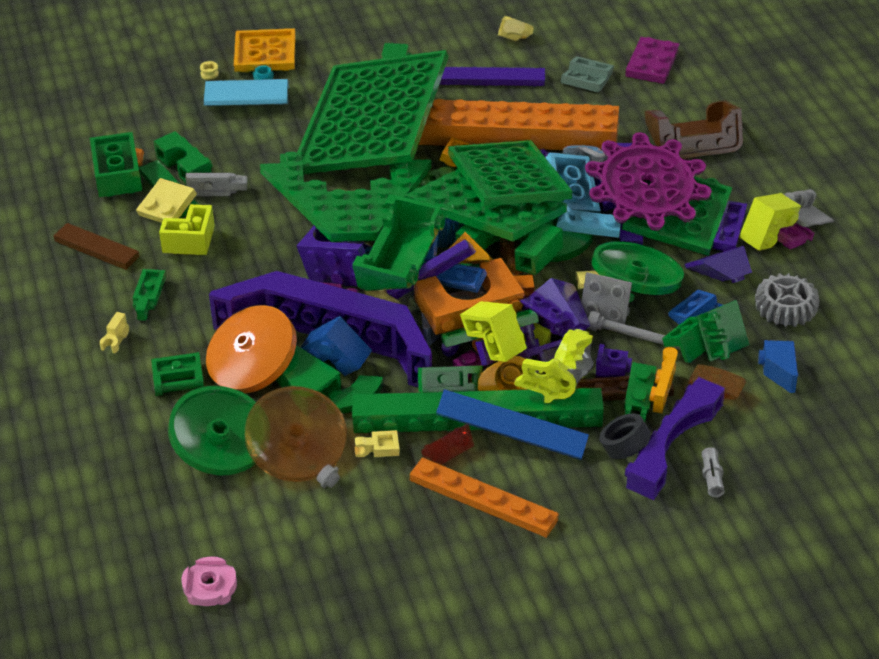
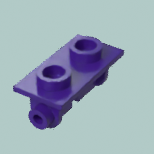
(552, 315)

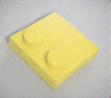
(166, 201)

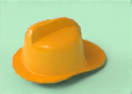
(501, 375)

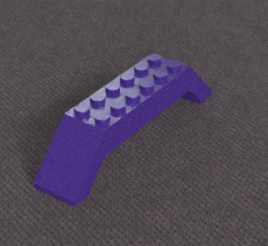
(308, 304)

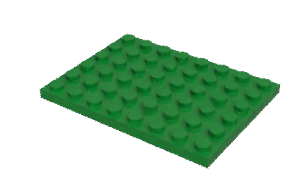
(372, 112)

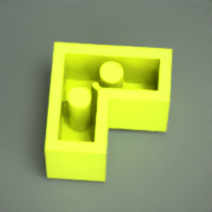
(766, 218)
(188, 234)
(497, 327)

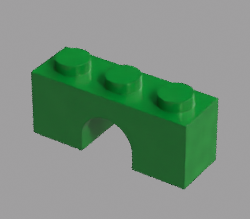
(176, 149)

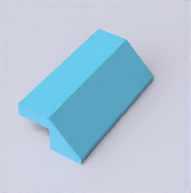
(246, 92)

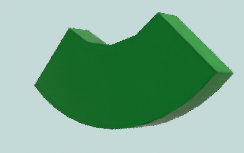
(364, 385)

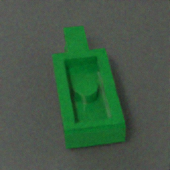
(148, 292)

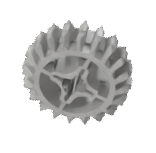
(787, 300)

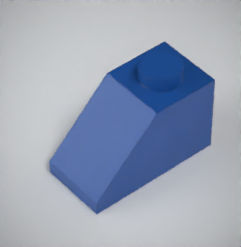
(779, 363)

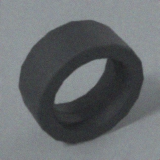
(625, 436)

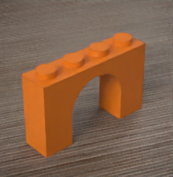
(444, 310)

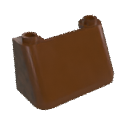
(715, 135)

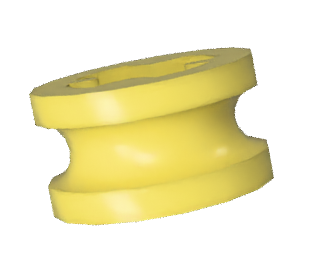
(209, 70)

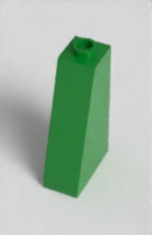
(310, 373)

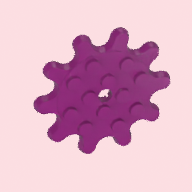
(670, 177)

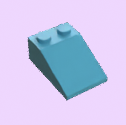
(573, 172)

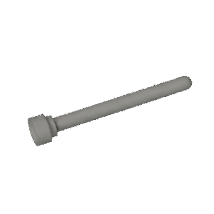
(599, 322)

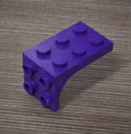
(329, 260)

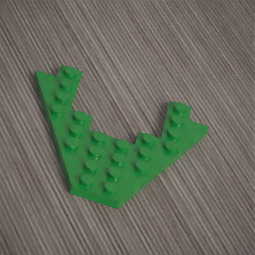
(342, 213)

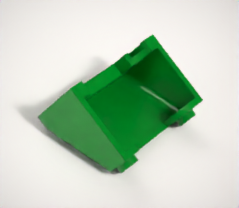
(400, 246)

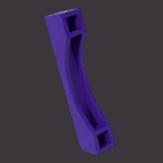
(697, 406)

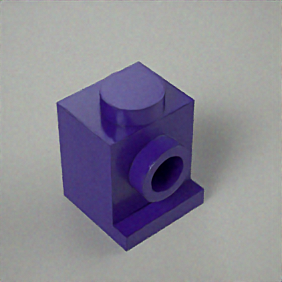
(612, 363)

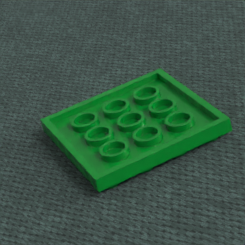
(692, 235)

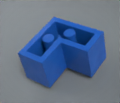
(338, 344)

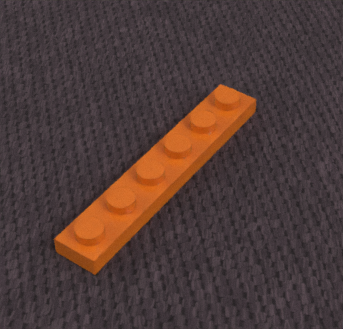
(484, 497)

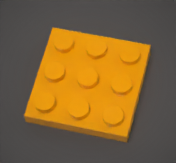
(264, 48)

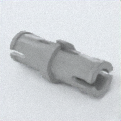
(714, 483)

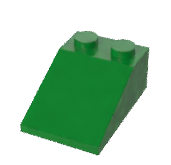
(115, 164)

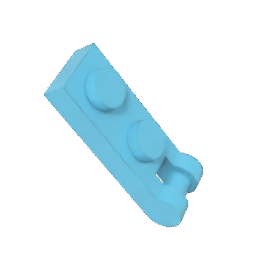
(588, 223)

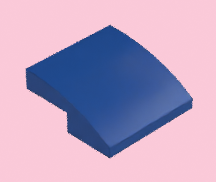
(694, 305)

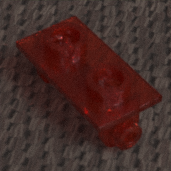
(449, 445)

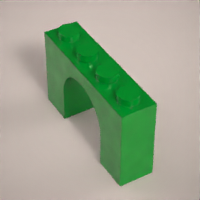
(535, 251)

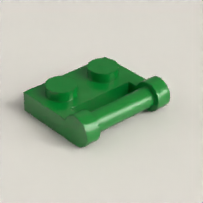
(177, 368)

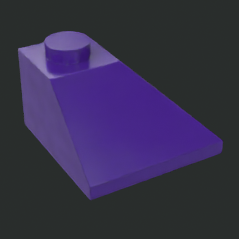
(724, 265)

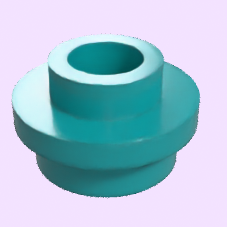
(263, 73)

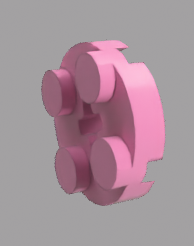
(209, 594)

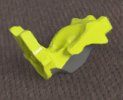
(563, 372)

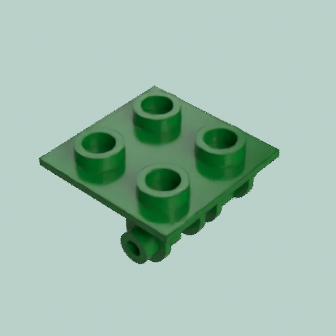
(722, 331)

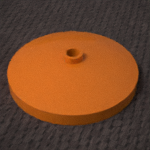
(251, 349)

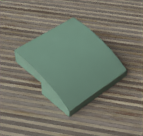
(587, 74)

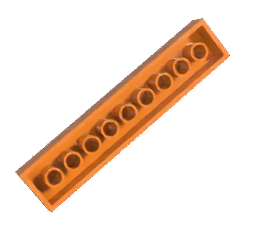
(542, 123)

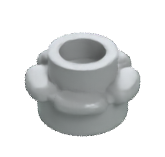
(328, 476)

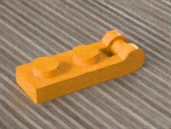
(664, 380)

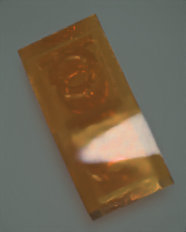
(731, 382)

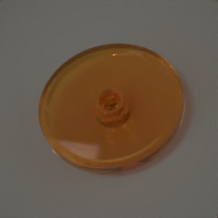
(295, 433)

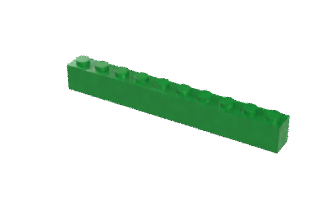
(418, 410)

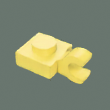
(116, 331)
(381, 444)

